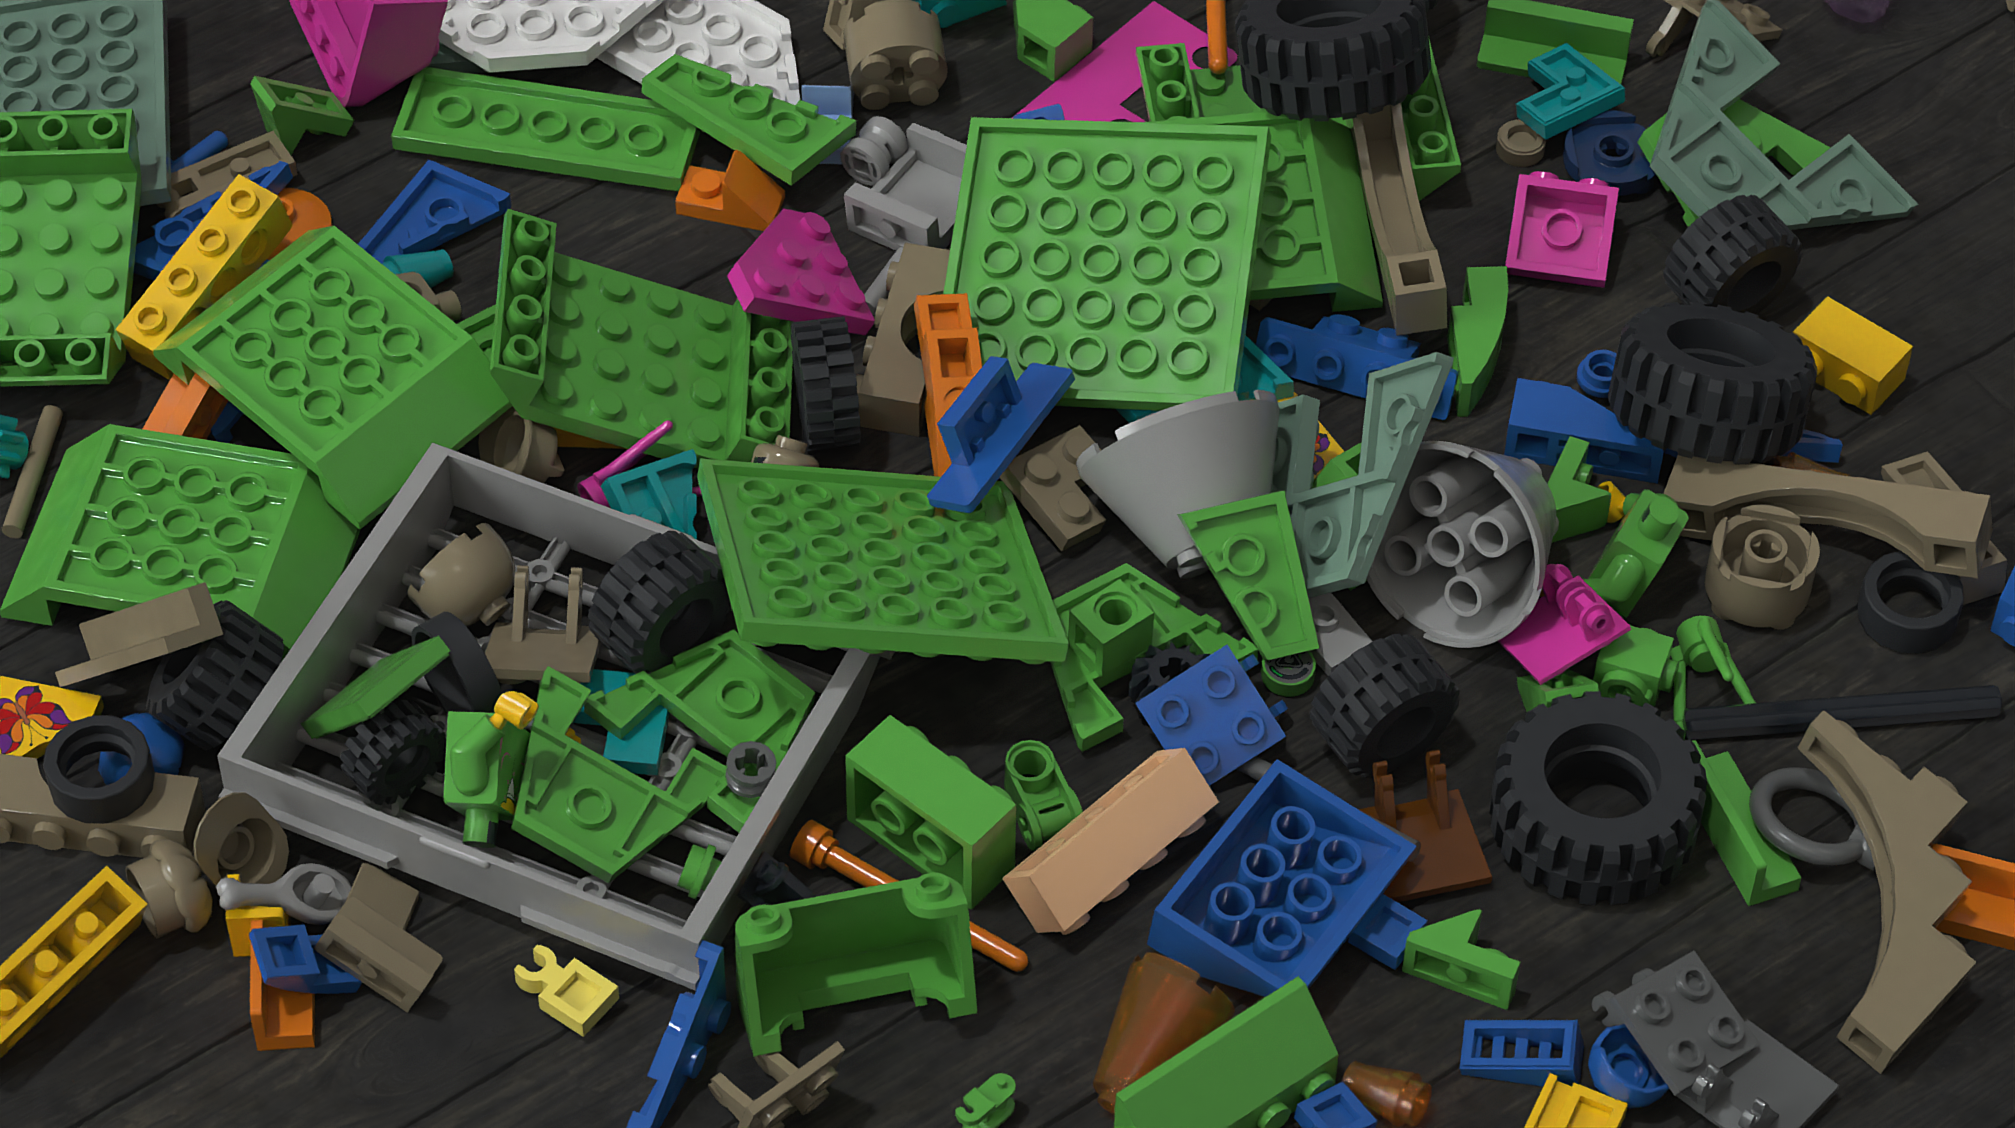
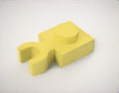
(571, 994)

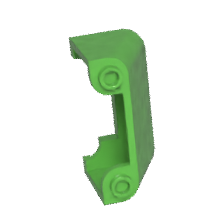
(852, 950)

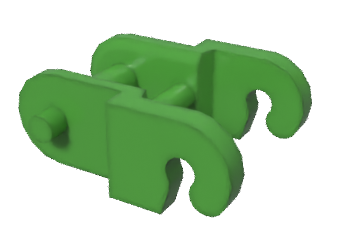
(989, 1103)

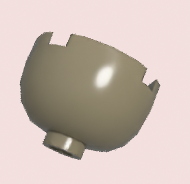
(468, 579)

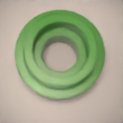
(698, 870)

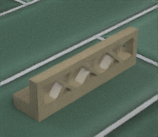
(145, 632)

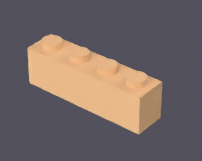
(1111, 842)

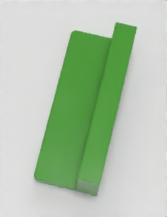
(1526, 29)
(1752, 861)

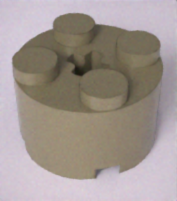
(895, 54)
(1761, 567)

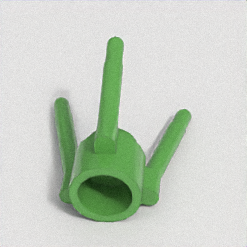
(1704, 651)

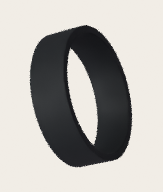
(465, 677)

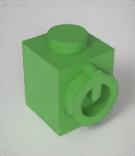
(1636, 666)

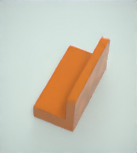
(186, 408)
(1988, 904)
(277, 1015)

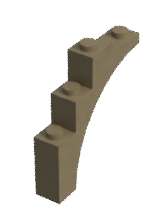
(1918, 887)

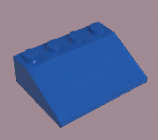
(1278, 886)

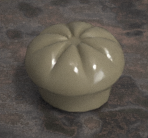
(171, 888)

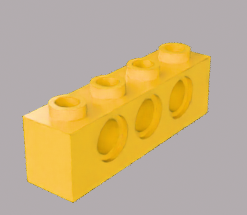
(212, 261)
(65, 952)

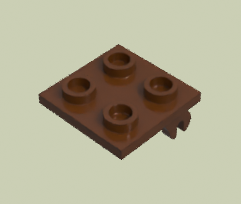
(1449, 846)

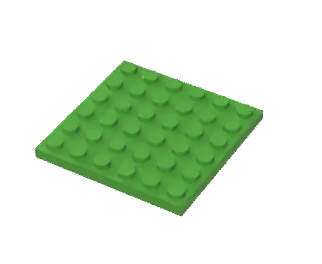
(1112, 253)
(876, 566)

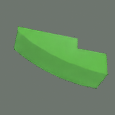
(1477, 333)

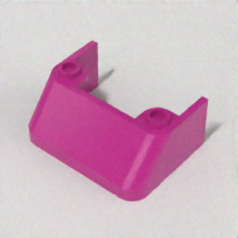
(370, 43)

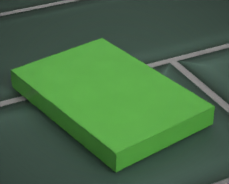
(376, 688)

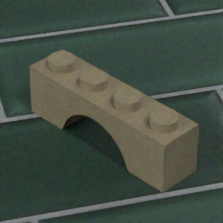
(894, 382)
(32, 818)

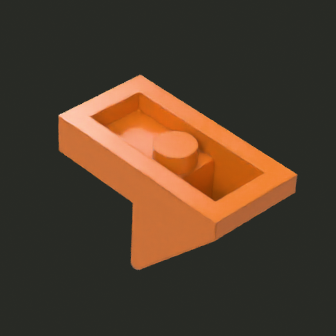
(736, 197)

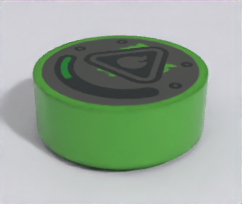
(1289, 674)

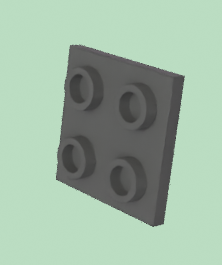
(1679, 1020)
(1761, 1088)

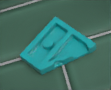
(657, 492)

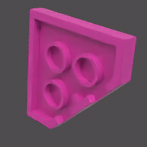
(799, 274)

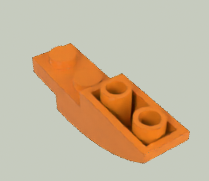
(948, 359)

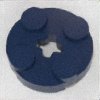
(1587, 158)

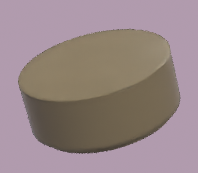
(1519, 144)

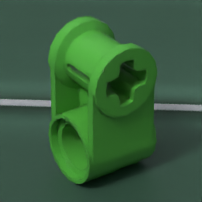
(1042, 802)

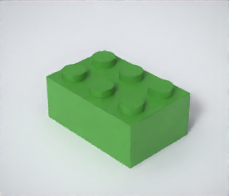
(930, 809)

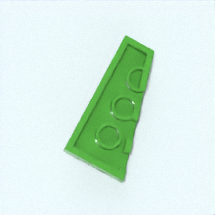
(748, 118)

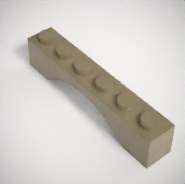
(1401, 239)
(1931, 525)

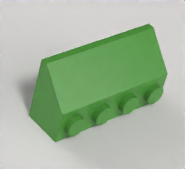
(1240, 1073)

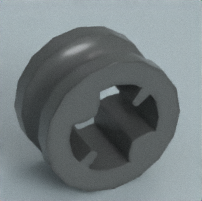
(735, 773)

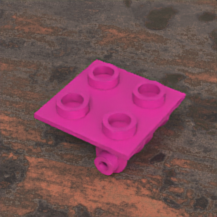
(1563, 626)

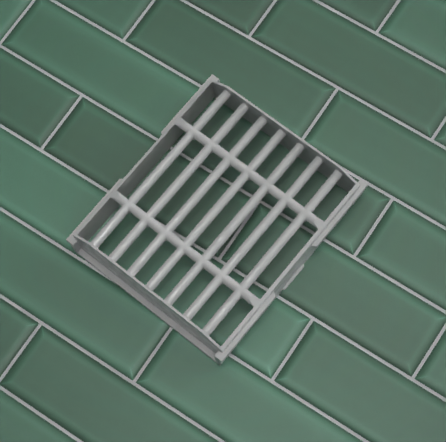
(341, 638)

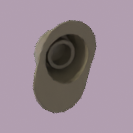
(521, 447)
(242, 840)

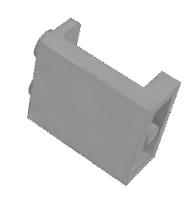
(900, 201)

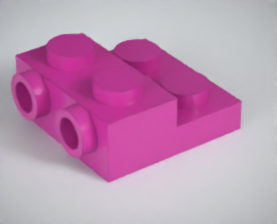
(1562, 229)

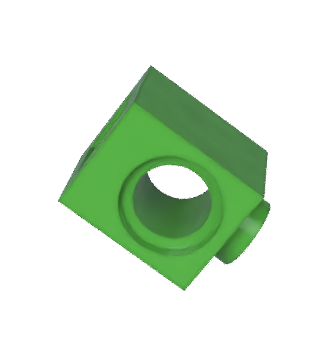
(1111, 627)

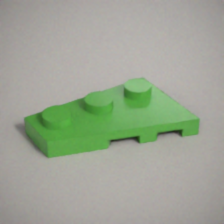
(1258, 569)

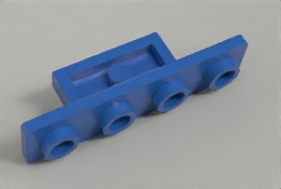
(1342, 354)
(991, 426)

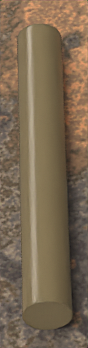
(32, 471)

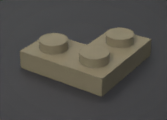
(1050, 489)

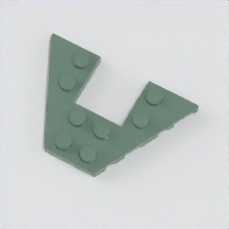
(1713, 161)
(1345, 520)

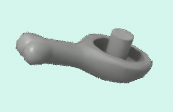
(305, 893)

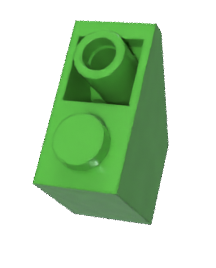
(1051, 35)

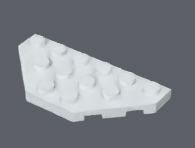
(537, 32)
(722, 34)

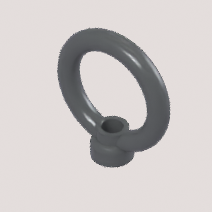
(1793, 844)

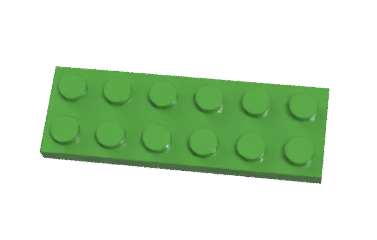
(545, 128)

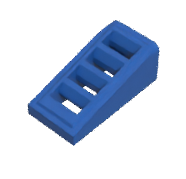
(1545, 1034)

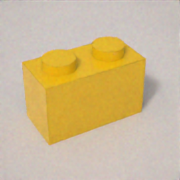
(1854, 355)

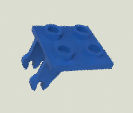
(1214, 714)

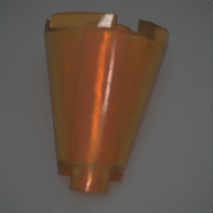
(1154, 1021)

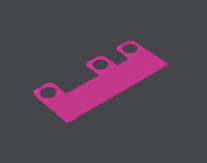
(1111, 71)

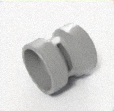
(878, 146)

